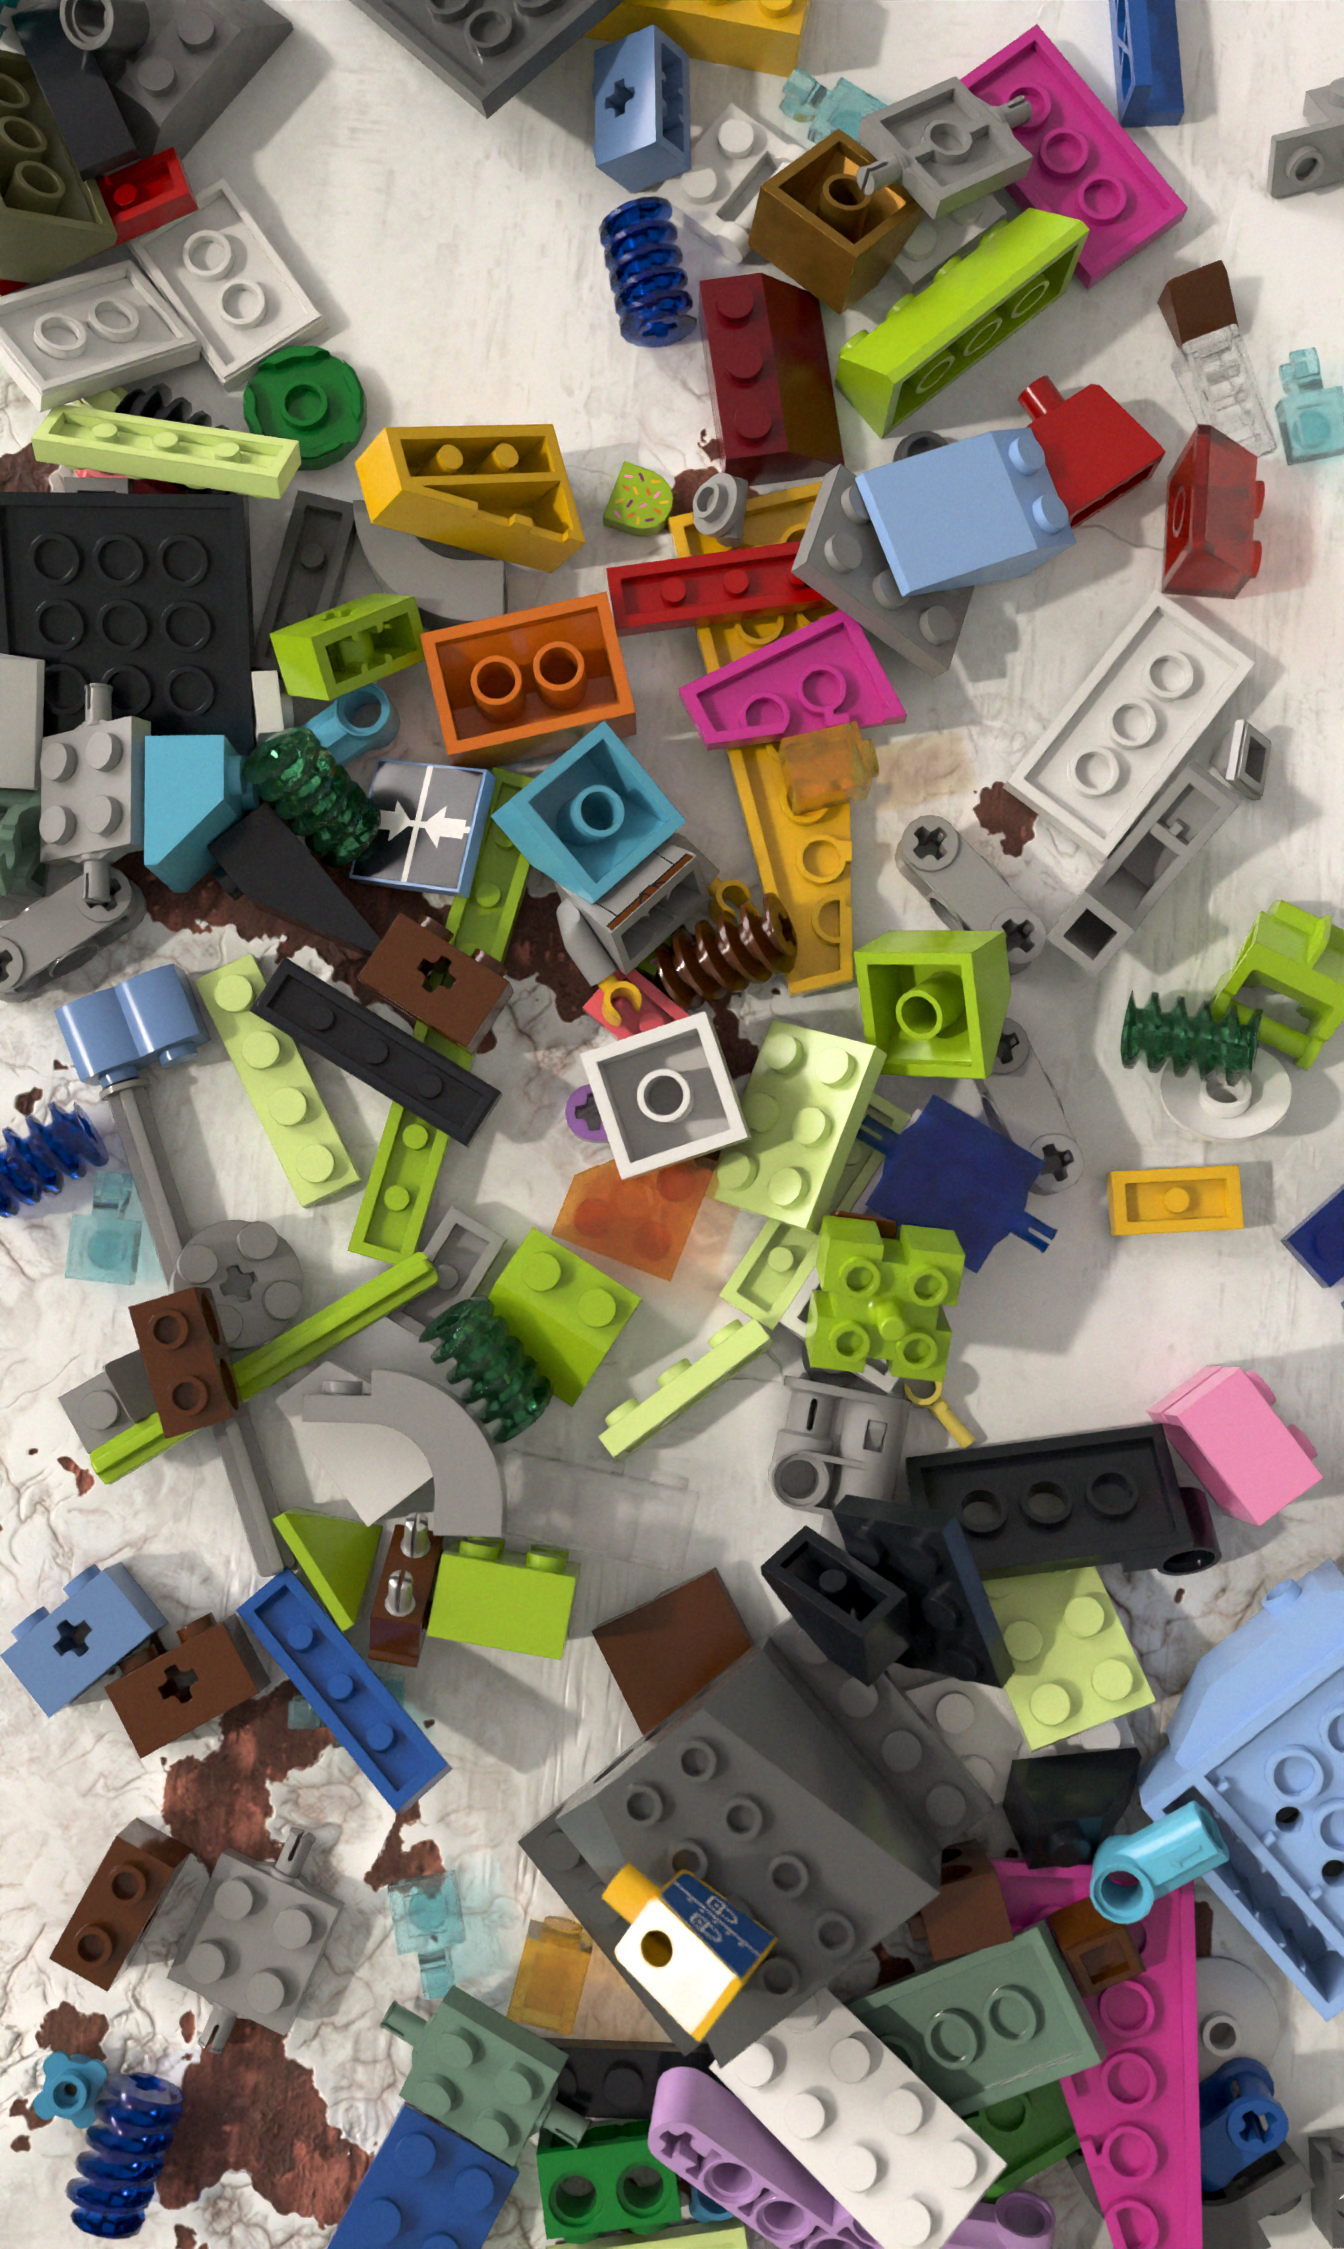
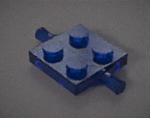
(956, 1178)

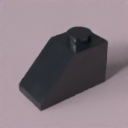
(841, 1604)
(1068, 1803)

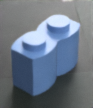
(133, 1026)

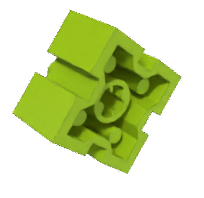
(883, 1298)

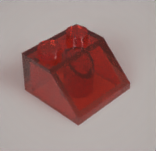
(1211, 518)

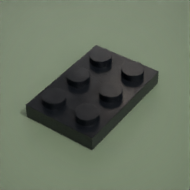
(947, 1603)

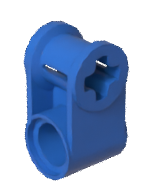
(1231, 2123)

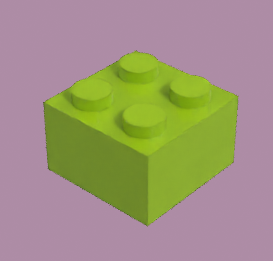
(505, 1596)

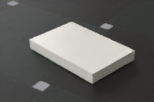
(228, 284)
(90, 335)

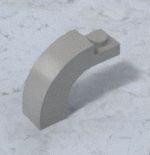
(444, 588)
(1143, 868)
(448, 1432)

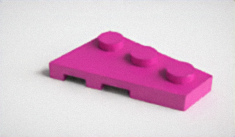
(794, 687)

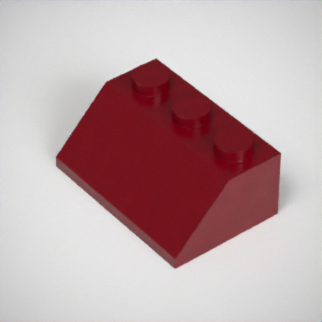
(768, 379)

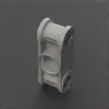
(967, 888)
(64, 934)
(1028, 1111)

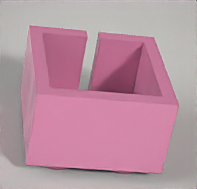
(1237, 1443)

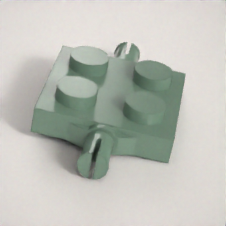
(484, 2075)

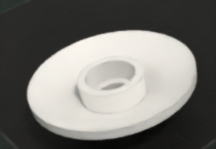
(1251, 1107)
(1238, 1997)

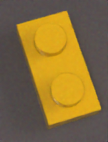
(1174, 1200)

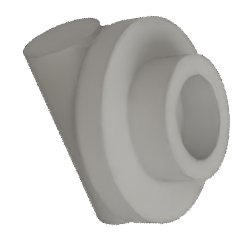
(721, 509)

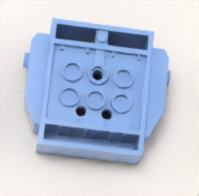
(1265, 1735)

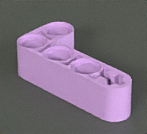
(743, 2167)

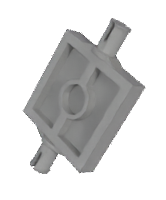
(944, 147)
(94, 792)
(256, 1940)

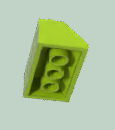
(959, 317)

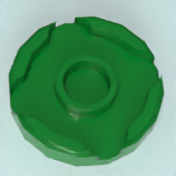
(308, 399)

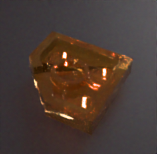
(637, 1219)

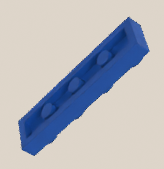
(344, 1691)

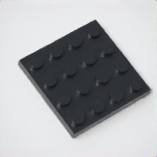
(134, 599)

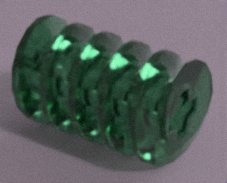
(314, 795)
(1190, 1038)
(492, 1364)

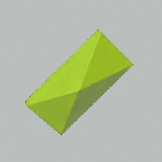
(335, 1556)

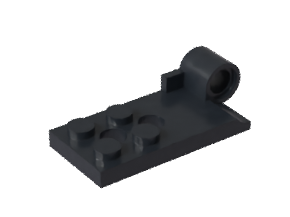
(1115, 1495)

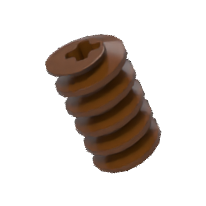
(730, 957)

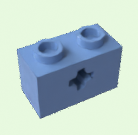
(642, 109)
(53, 1663)

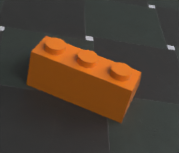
(528, 682)

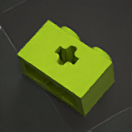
(349, 646)

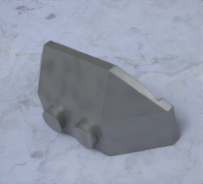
(189, 69)

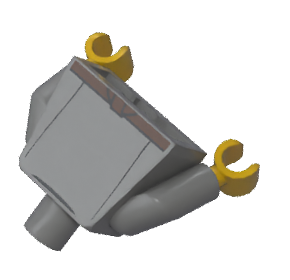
(640, 915)

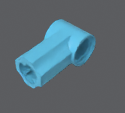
(336, 725)
(1159, 1857)

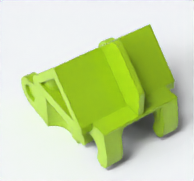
(1298, 959)

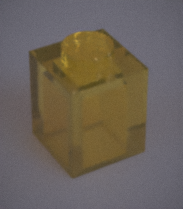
(827, 767)
(551, 1975)

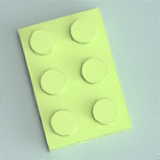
(802, 1122)
(1066, 1655)

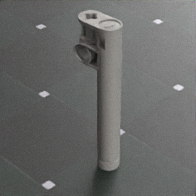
(850, 1442)

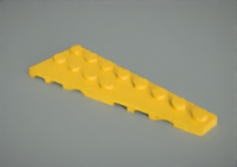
(802, 855)

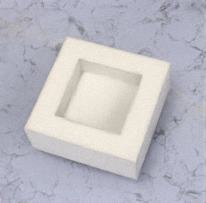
(272, 707)

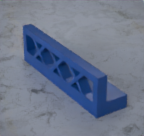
(1146, 62)

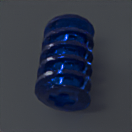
(647, 273)
(45, 1155)
(126, 2154)

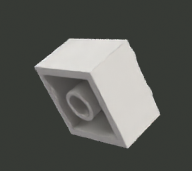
(665, 1096)

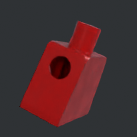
(1089, 446)

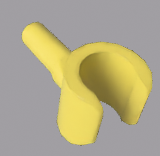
(940, 1409)

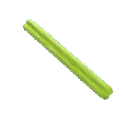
(280, 1358)

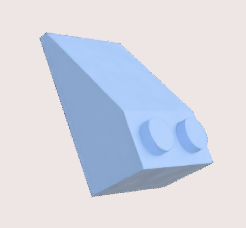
(967, 512)

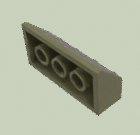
(45, 207)

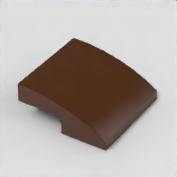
(673, 1646)

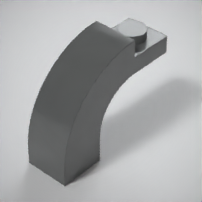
(1232, 2213)

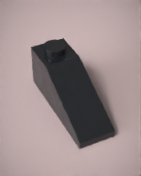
(283, 879)

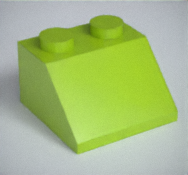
(935, 1000)
(561, 1311)

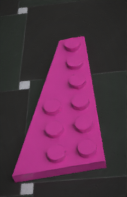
(1142, 2102)

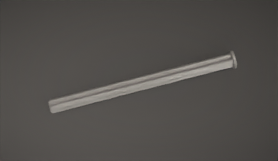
(170, 1235)

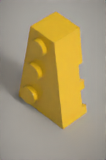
(475, 490)

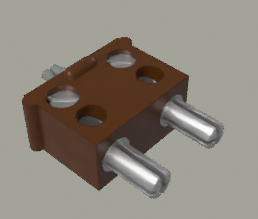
(405, 1594)

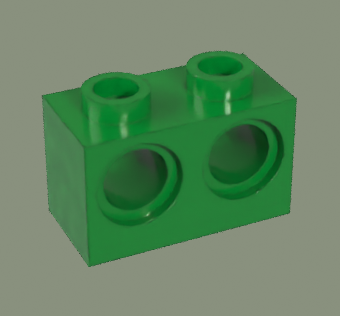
(605, 2158)

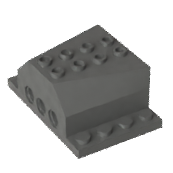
(788, 1799)

